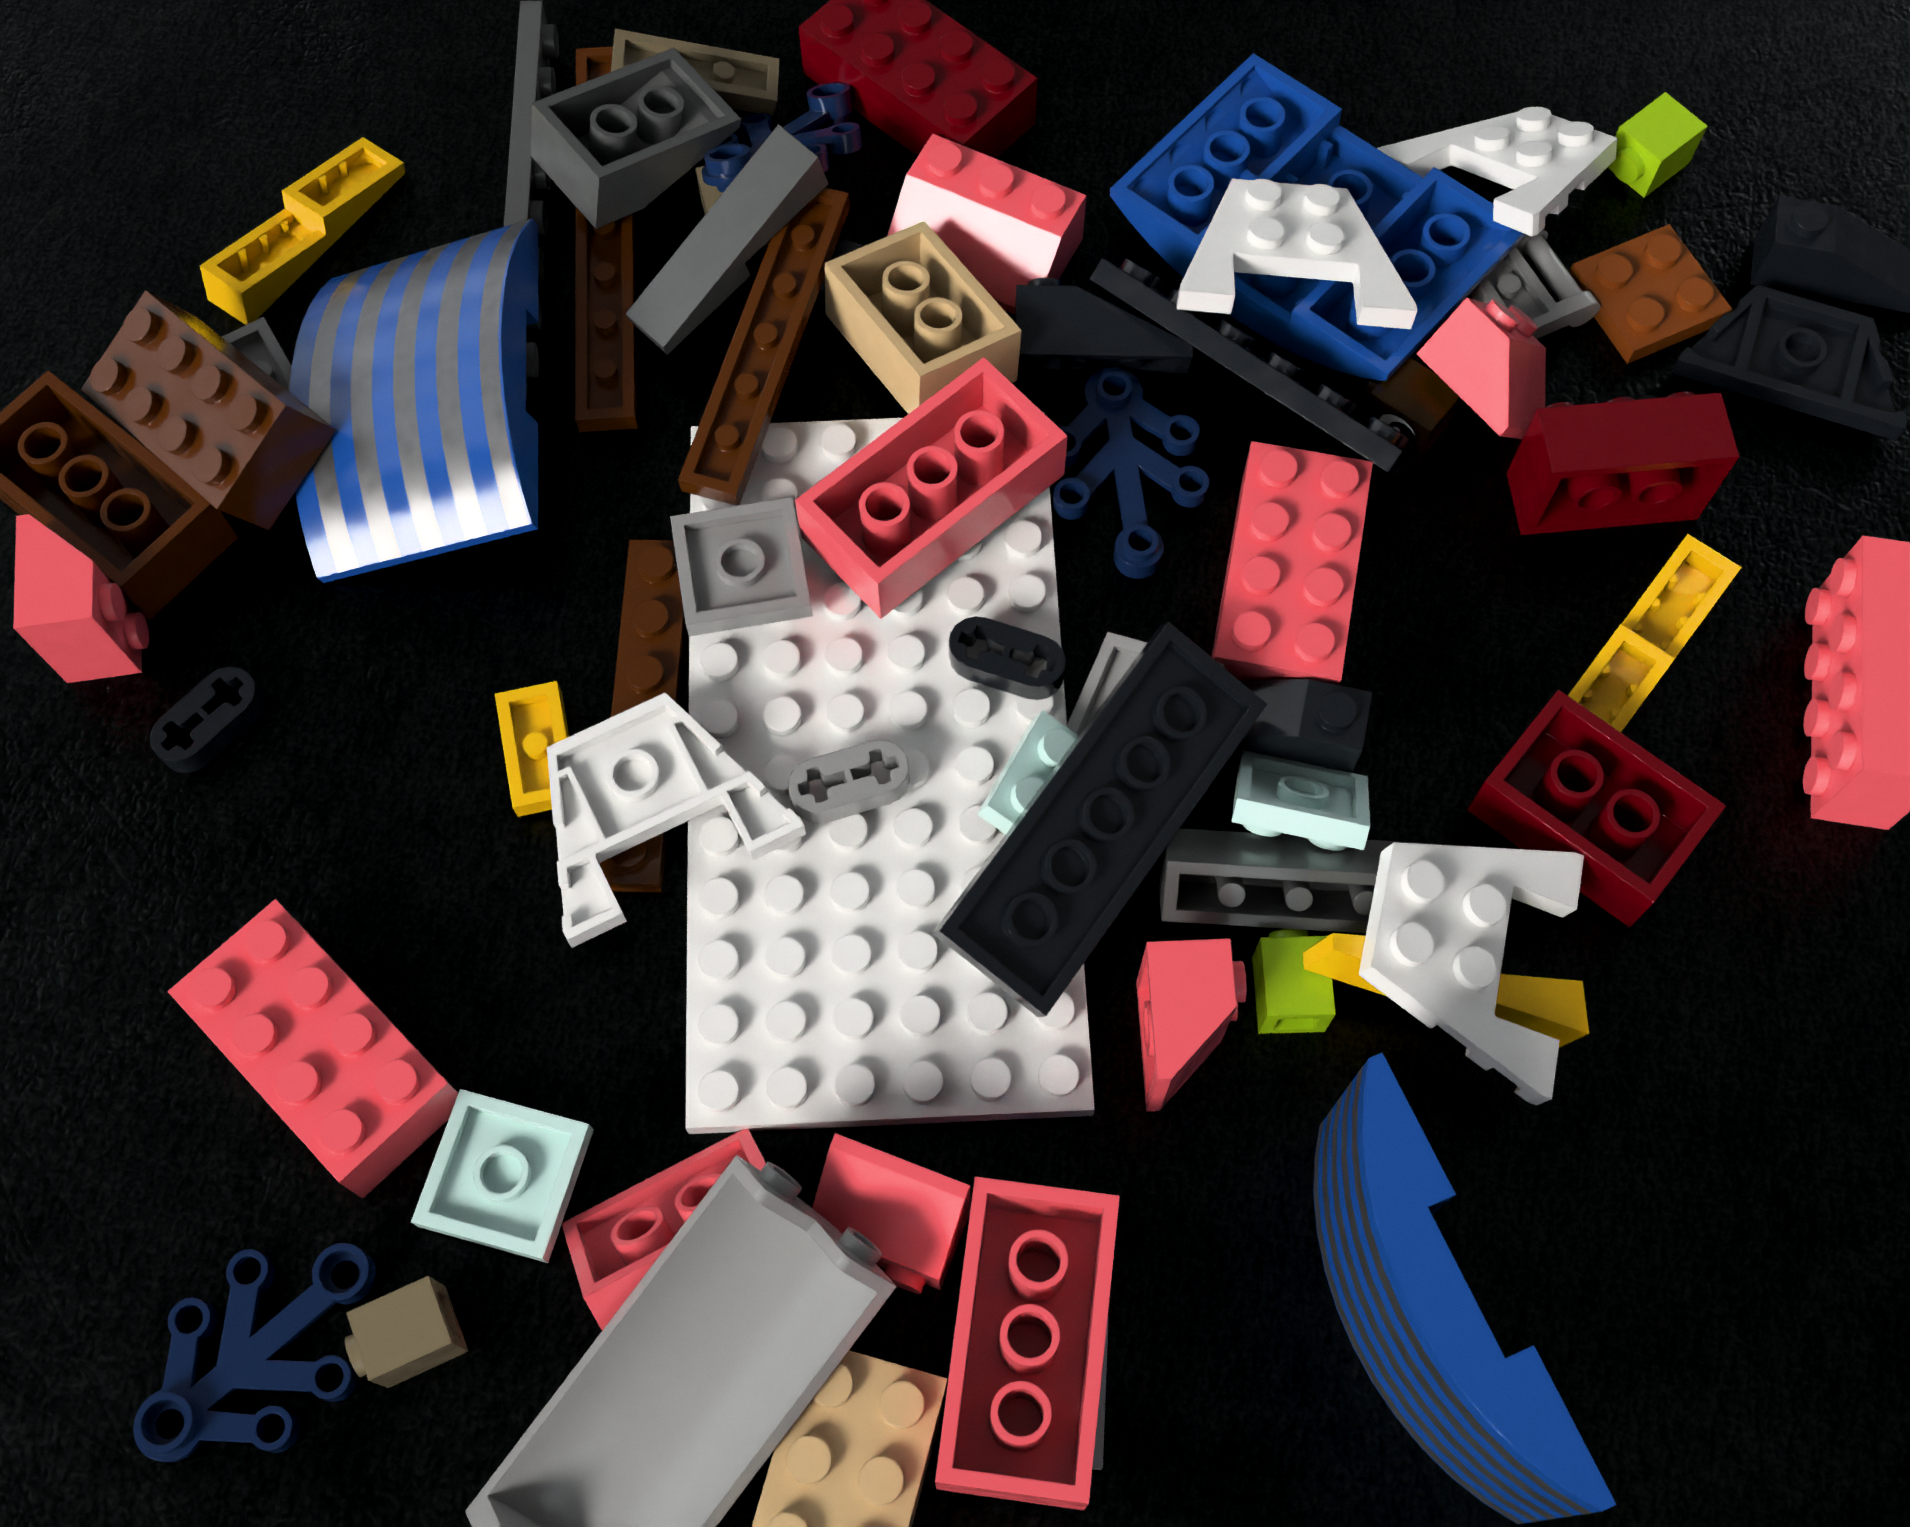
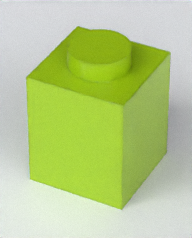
(1656, 144)
(1285, 992)

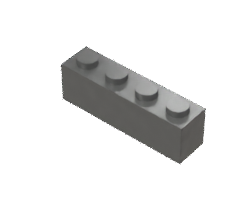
(1267, 881)

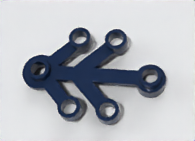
(829, 110)
(1125, 459)
(246, 1358)

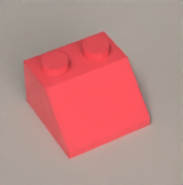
(1491, 363)
(72, 609)
(1184, 1008)
(898, 1207)

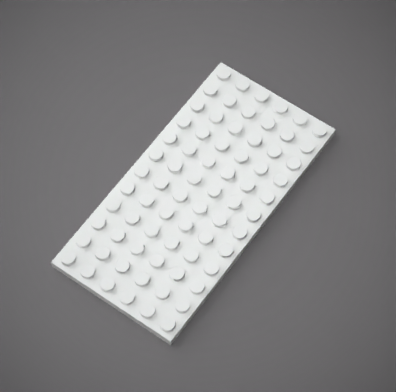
(820, 961)

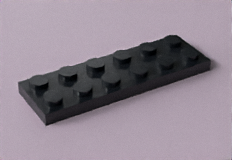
(1273, 376)
(1100, 820)

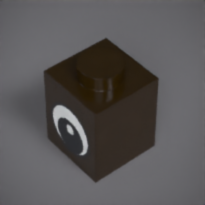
(1412, 403)

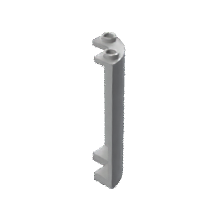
(696, 1367)

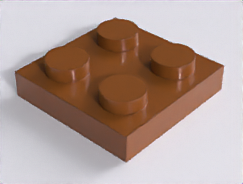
(1650, 293)

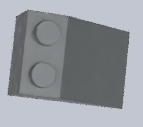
(628, 134)

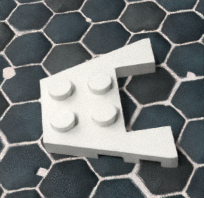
(1524, 151)
(1300, 235)
(635, 782)
(1442, 938)

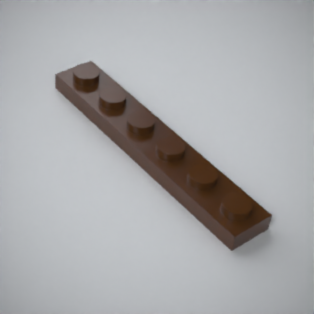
(763, 351)
(647, 667)

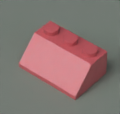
(992, 216)
(628, 1232)

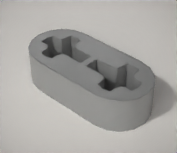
(849, 781)

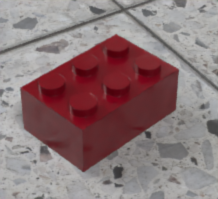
(1621, 462)
(1601, 795)

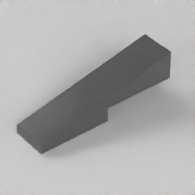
(713, 257)

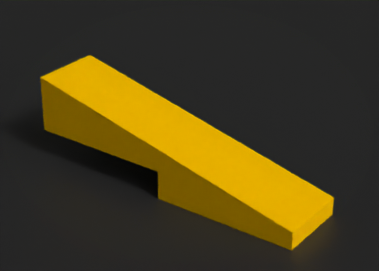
(316, 214)
(1654, 632)
(1536, 1003)

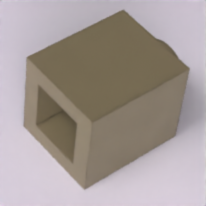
(404, 1333)

